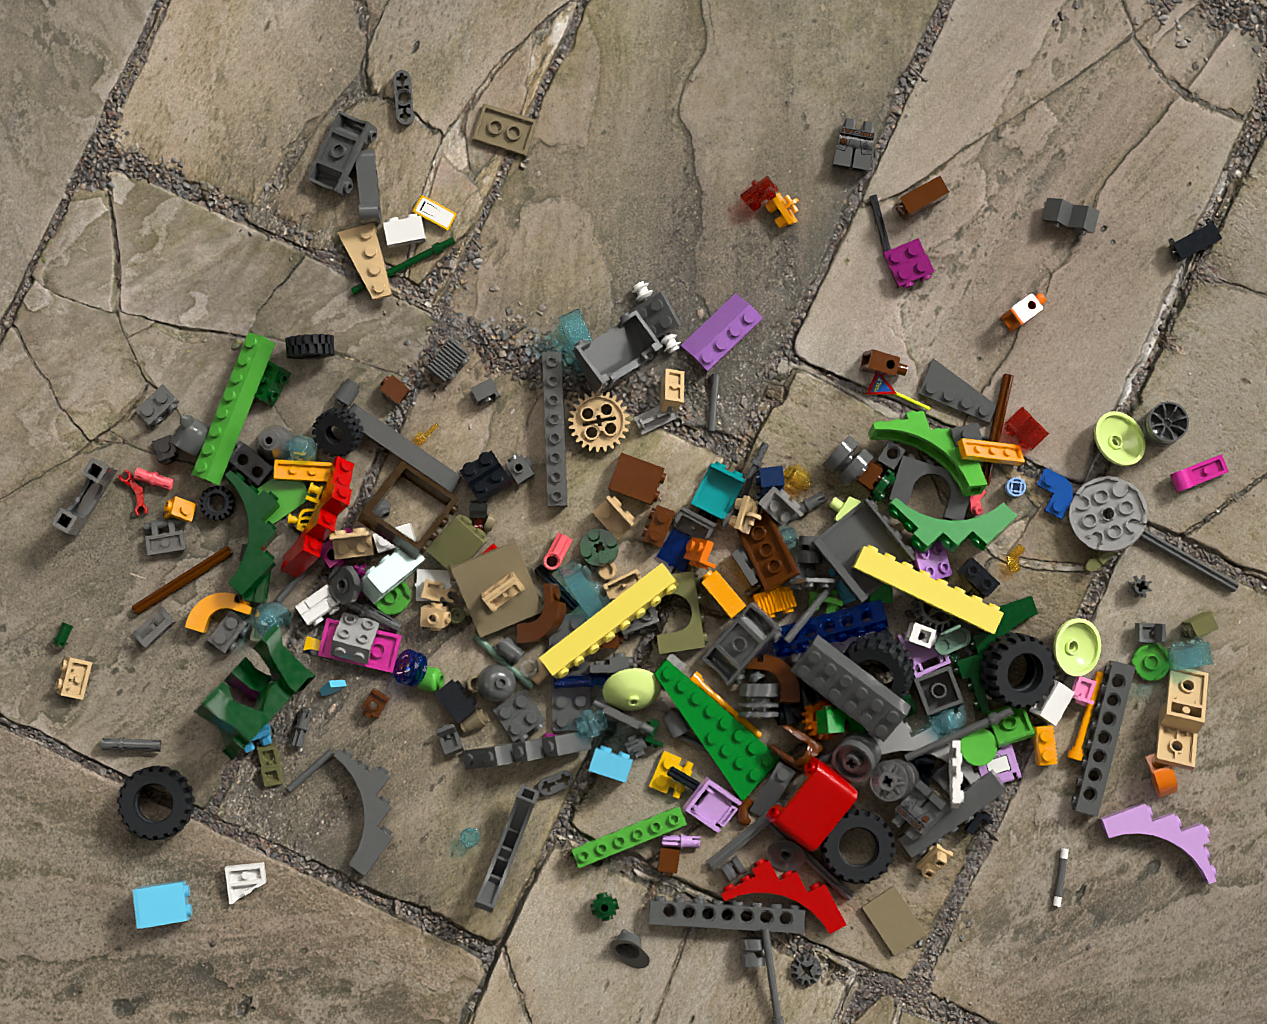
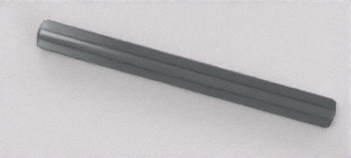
(1189, 561)
(818, 867)

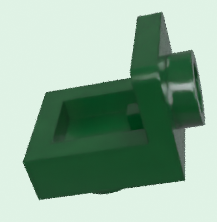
(649, 738)

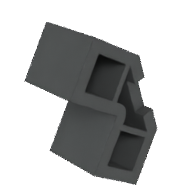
(1065, 215)

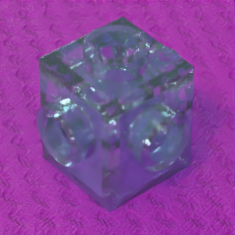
(591, 723)

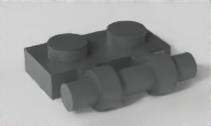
(164, 542)

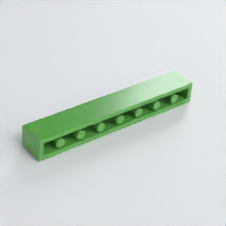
(233, 408)

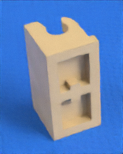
(671, 390)
(621, 584)
(502, 591)

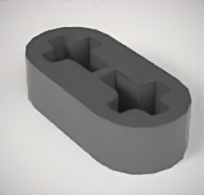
(558, 786)

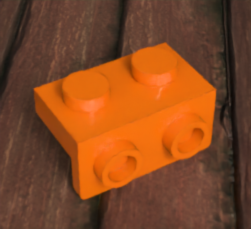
(698, 553)

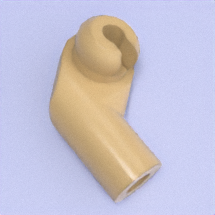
(542, 674)

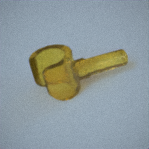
(422, 438)

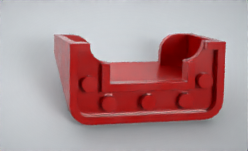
(815, 805)

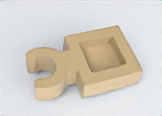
(435, 590)

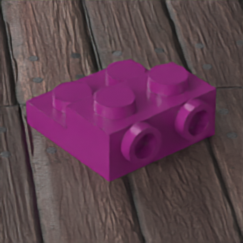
(908, 264)

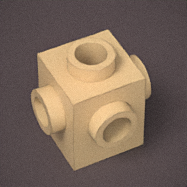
(435, 616)

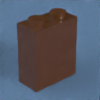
(922, 198)
(637, 479)

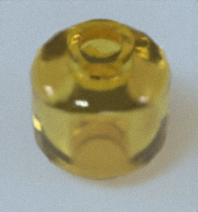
(797, 478)

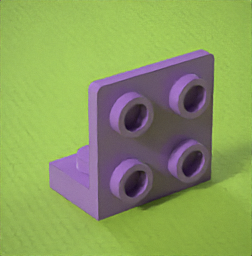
(932, 561)

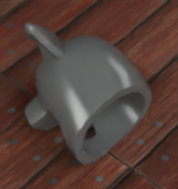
(190, 435)

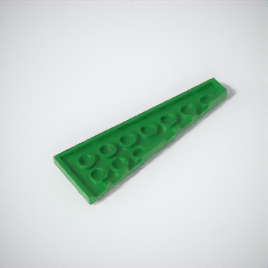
(732, 746)

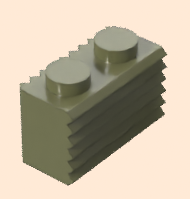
(1199, 625)

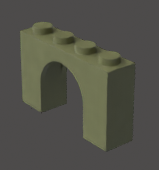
(692, 635)

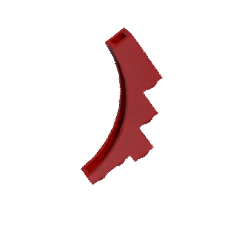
(323, 521)
(790, 885)

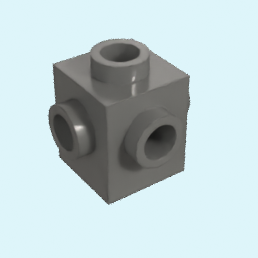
(523, 475)

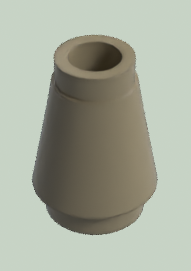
(475, 720)

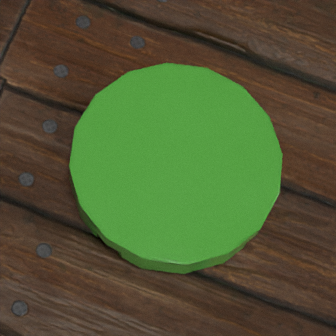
(396, 600)
(1151, 661)
(978, 747)

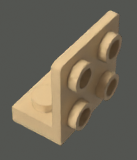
(613, 517)
(352, 544)

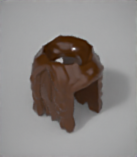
(813, 749)

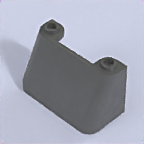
(617, 352)

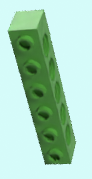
(629, 836)

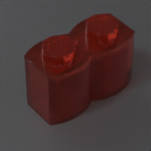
(1025, 429)

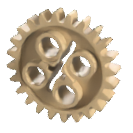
(595, 404)

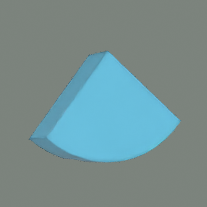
(332, 687)

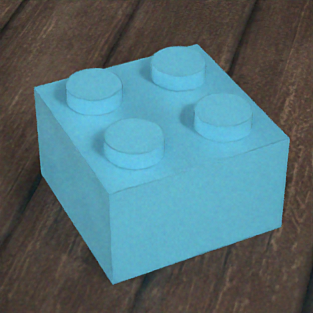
(611, 764)

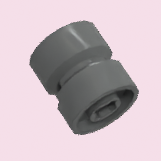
(808, 553)
(752, 952)

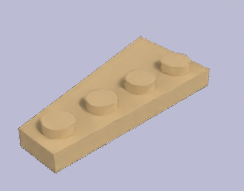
(365, 251)

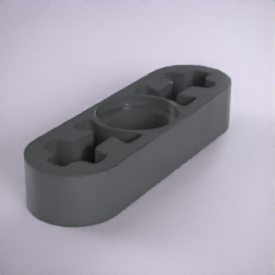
(410, 111)

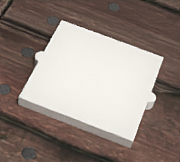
(435, 575)

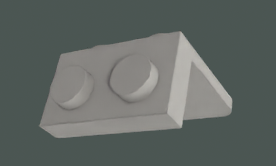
(354, 638)

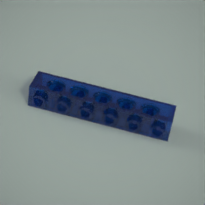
(836, 621)

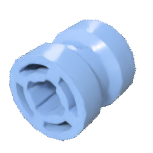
(1011, 487)

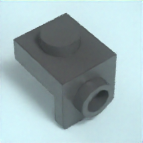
(1150, 632)
(450, 740)

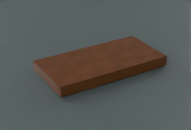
(769, 553)

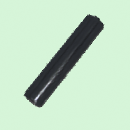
(544, 574)
(684, 779)

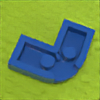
(1061, 492)

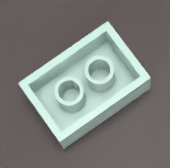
(389, 574)

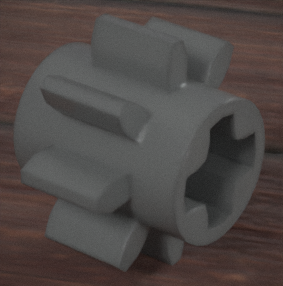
(1145, 584)
(635, 745)

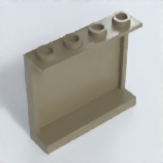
(484, 571)

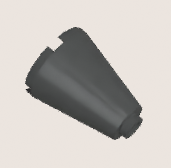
(278, 448)

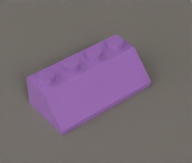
(722, 332)

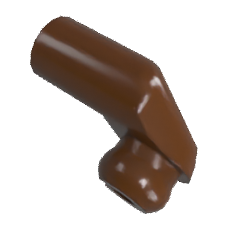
(742, 812)

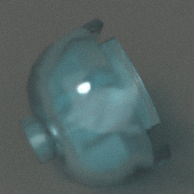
(271, 614)
(949, 720)

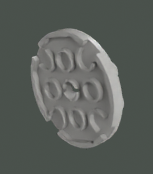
(1114, 533)

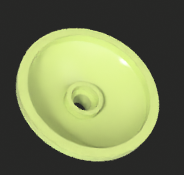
(1119, 438)
(1077, 647)
(631, 689)

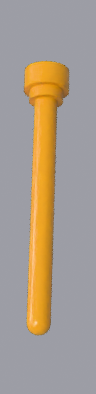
(696, 678)
(1077, 752)

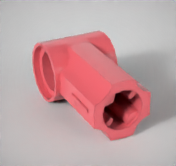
(558, 550)

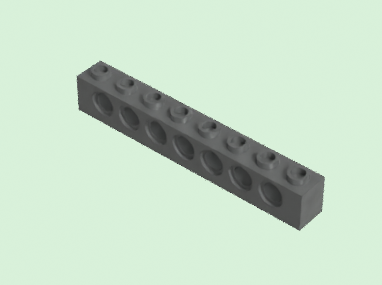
(554, 429)
(1107, 748)
(794, 925)

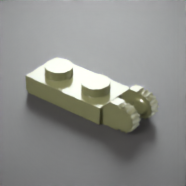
(1093, 564)

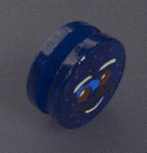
(410, 668)

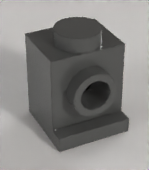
(484, 392)

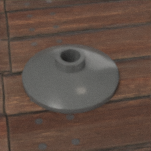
(786, 855)

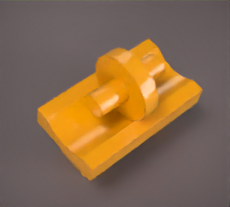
(787, 216)

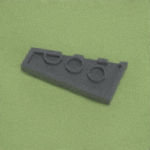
(950, 390)

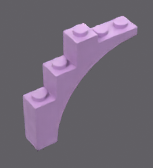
(1189, 839)

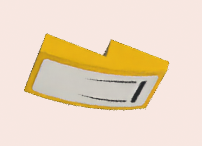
(434, 212)

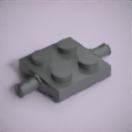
(629, 722)

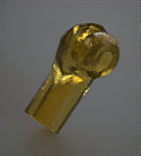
(1013, 558)

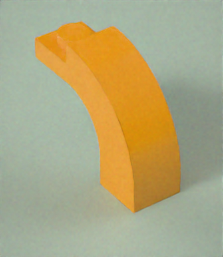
(205, 609)

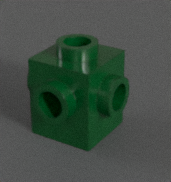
(604, 898)

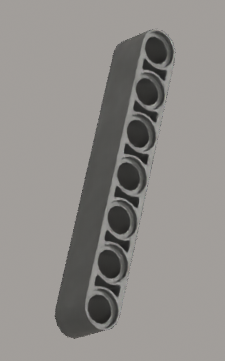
(406, 449)

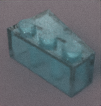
(575, 329)
(583, 587)

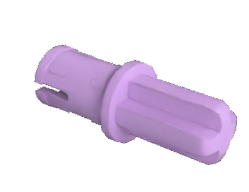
(681, 841)

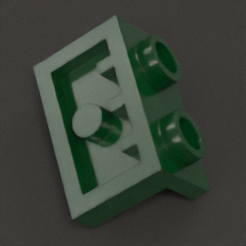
(272, 383)

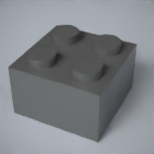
(937, 690)

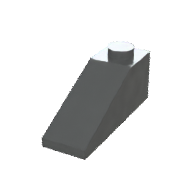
(773, 788)

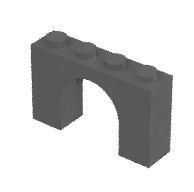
(911, 469)
(98, 478)

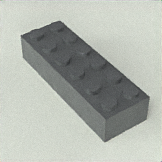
(850, 688)

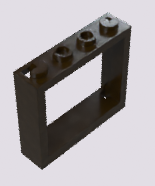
(393, 535)

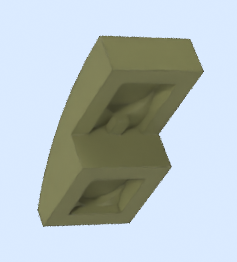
(270, 764)

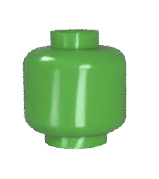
(432, 680)

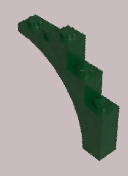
(255, 563)
(968, 667)

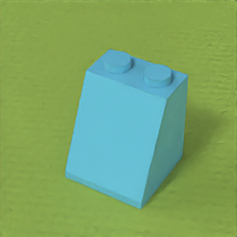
(162, 904)

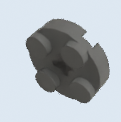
(353, 586)

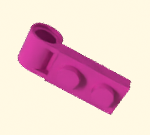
(1199, 473)

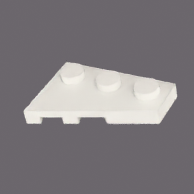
(955, 775)

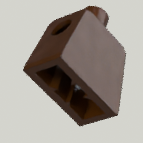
(875, 363)

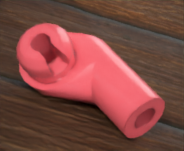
(975, 504)

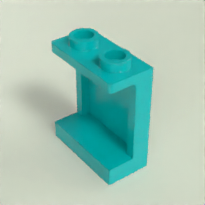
(718, 490)

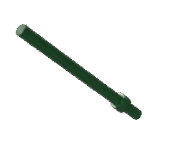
(436, 248)

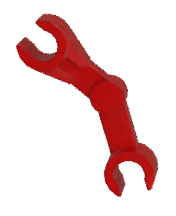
(137, 489)

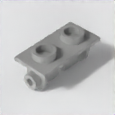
(653, 419)

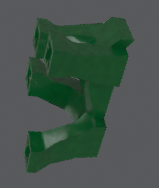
(239, 722)

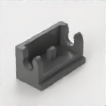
(694, 524)
(154, 627)

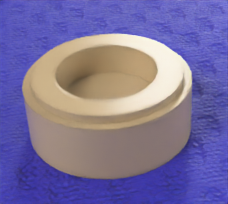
(608, 571)

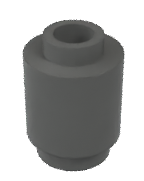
(346, 393)
(510, 650)

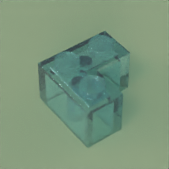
(1189, 655)

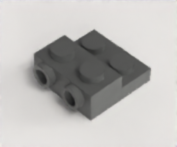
(617, 663)
(519, 715)

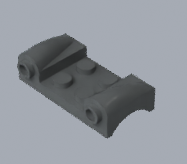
(340, 153)
(742, 643)

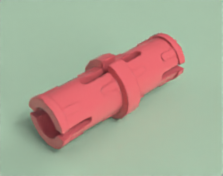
(153, 479)

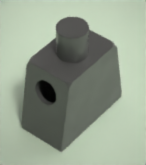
(969, 431)

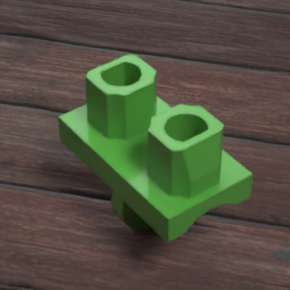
(833, 603)

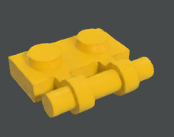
(660, 779)

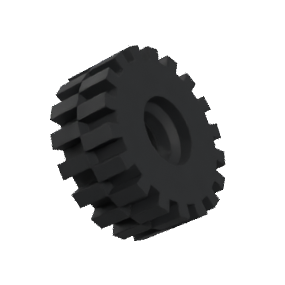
(309, 346)
(345, 423)

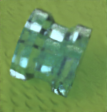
(467, 837)

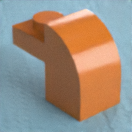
(1162, 777)

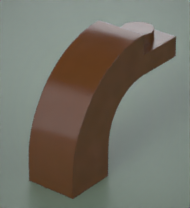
(548, 621)
(787, 680)

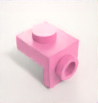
(1083, 690)

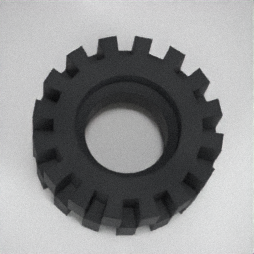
(228, 503)

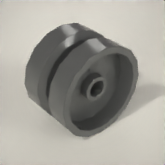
(856, 756)

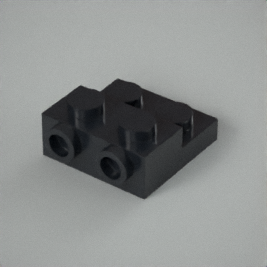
(485, 476)

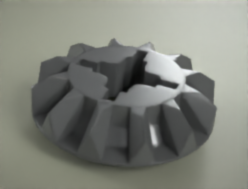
(806, 960)

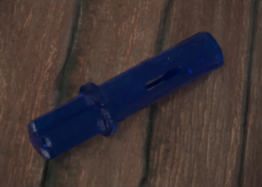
(580, 681)

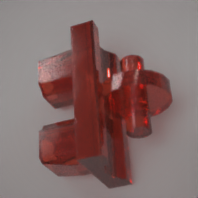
(759, 192)

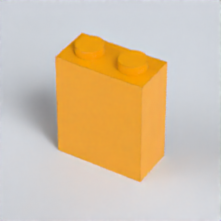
(722, 593)

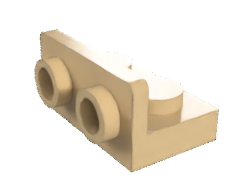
(73, 677)

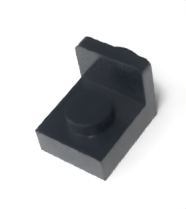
(165, 450)

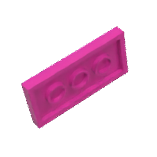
(383, 650)

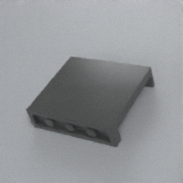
(843, 541)

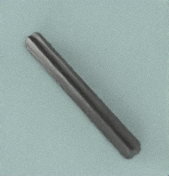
(739, 841)

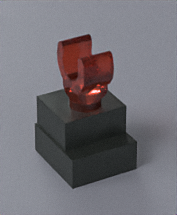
(478, 512)

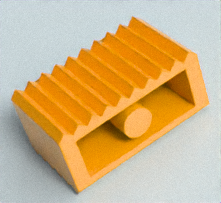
(777, 600)
(1044, 745)

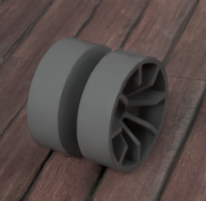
(1165, 424)
(851, 466)

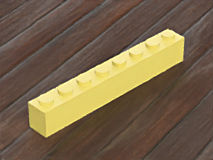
(928, 590)
(609, 621)

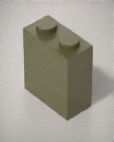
(457, 542)

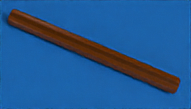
(998, 420)
(182, 580)

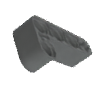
(368, 187)

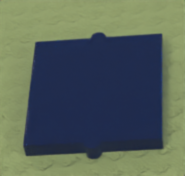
(675, 549)

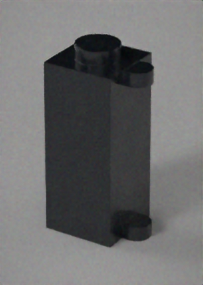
(1194, 242)

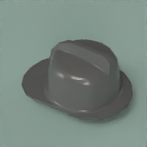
(629, 949)

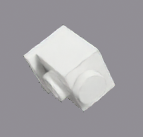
(928, 639)

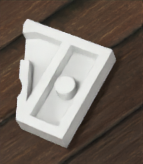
(244, 879)

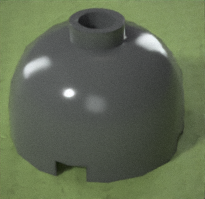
(496, 683)

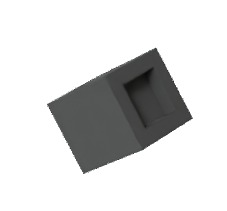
(887, 462)

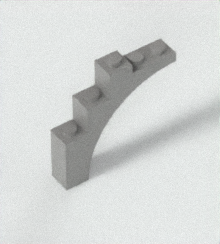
(902, 741)

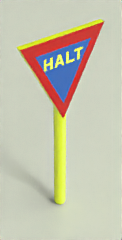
(880, 386)

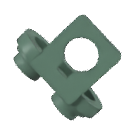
(952, 640)

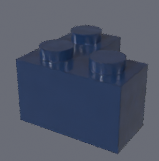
(767, 478)

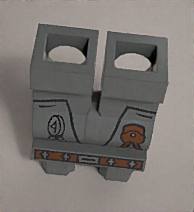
(854, 140)
(921, 809)

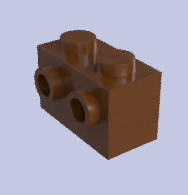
(658, 527)

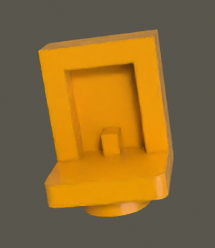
(179, 509)

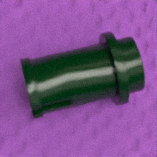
(63, 634)

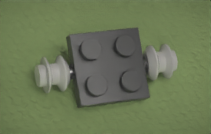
(657, 315)

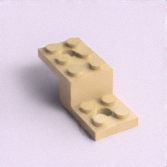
(1181, 718)

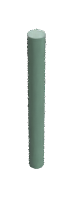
(493, 652)

